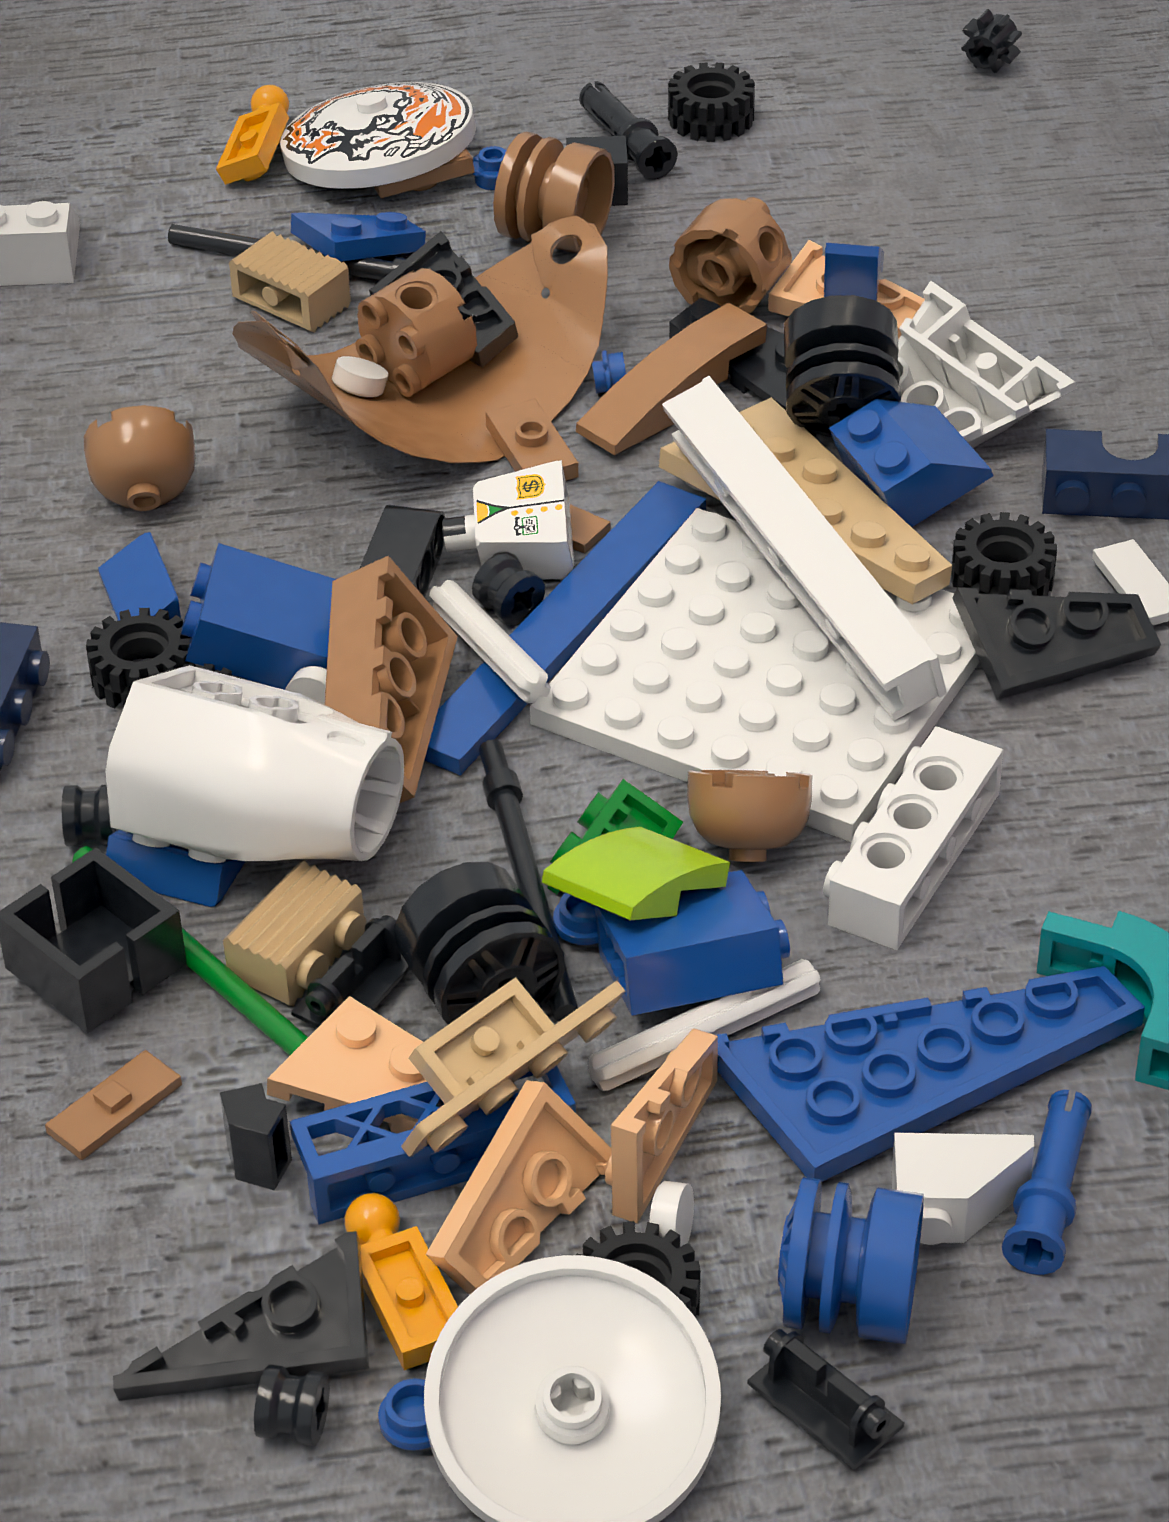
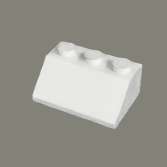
(38, 243)

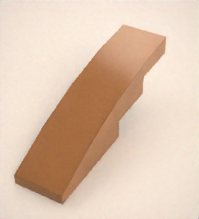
(634, 403)

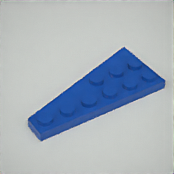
(909, 1065)

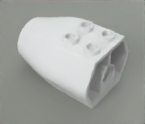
(249, 772)

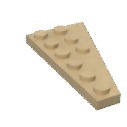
(871, 529)

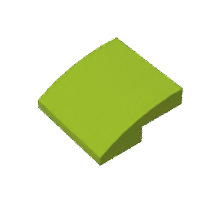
(635, 873)

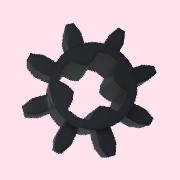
(991, 41)

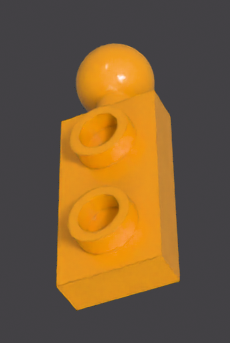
(255, 136)
(400, 1279)

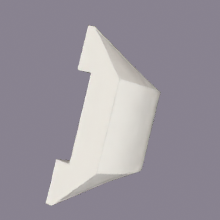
(969, 371)

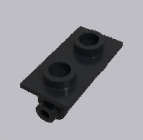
(364, 973)
(823, 1400)

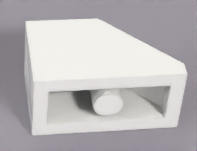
(962, 1178)

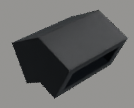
(256, 1136)

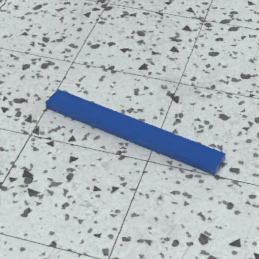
(560, 624)

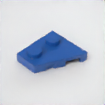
(358, 235)

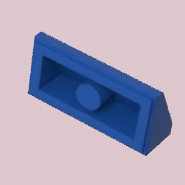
(139, 579)
(172, 870)

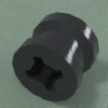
(508, 589)
(85, 815)
(291, 1405)

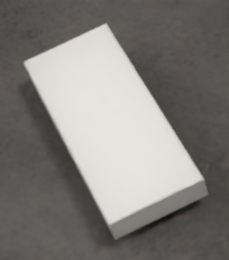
(1134, 573)

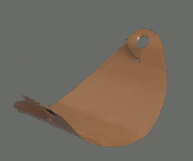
(449, 415)

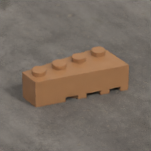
(388, 659)

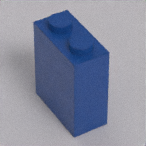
(258, 617)
(710, 950)

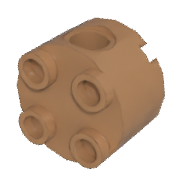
(730, 254)
(415, 330)

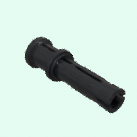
(652, 153)

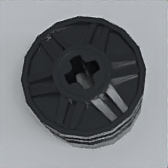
(839, 359)
(474, 934)

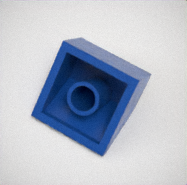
(909, 457)

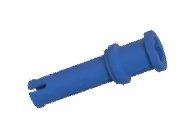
(1045, 1201)

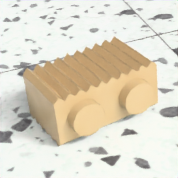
(291, 281)
(296, 933)

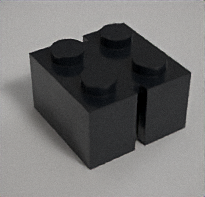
(110, 940)

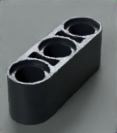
(411, 540)

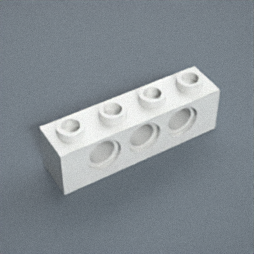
(913, 837)

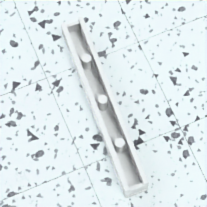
(805, 551)

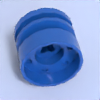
(852, 1260)

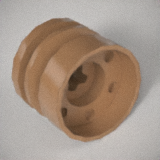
(550, 182)

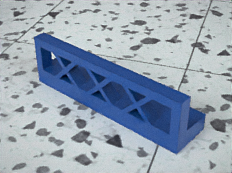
(375, 1156)

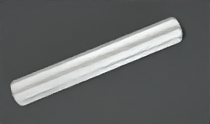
(490, 642)
(721, 1015)

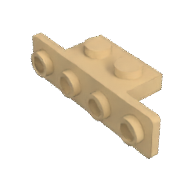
(489, 1049)

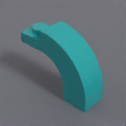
(1136, 956)

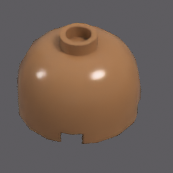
(140, 456)
(749, 809)

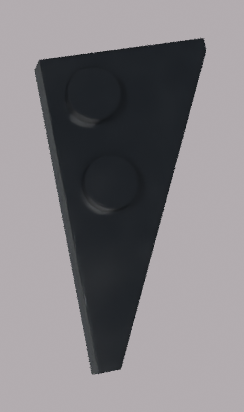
(295, 1322)

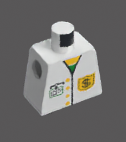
(519, 516)

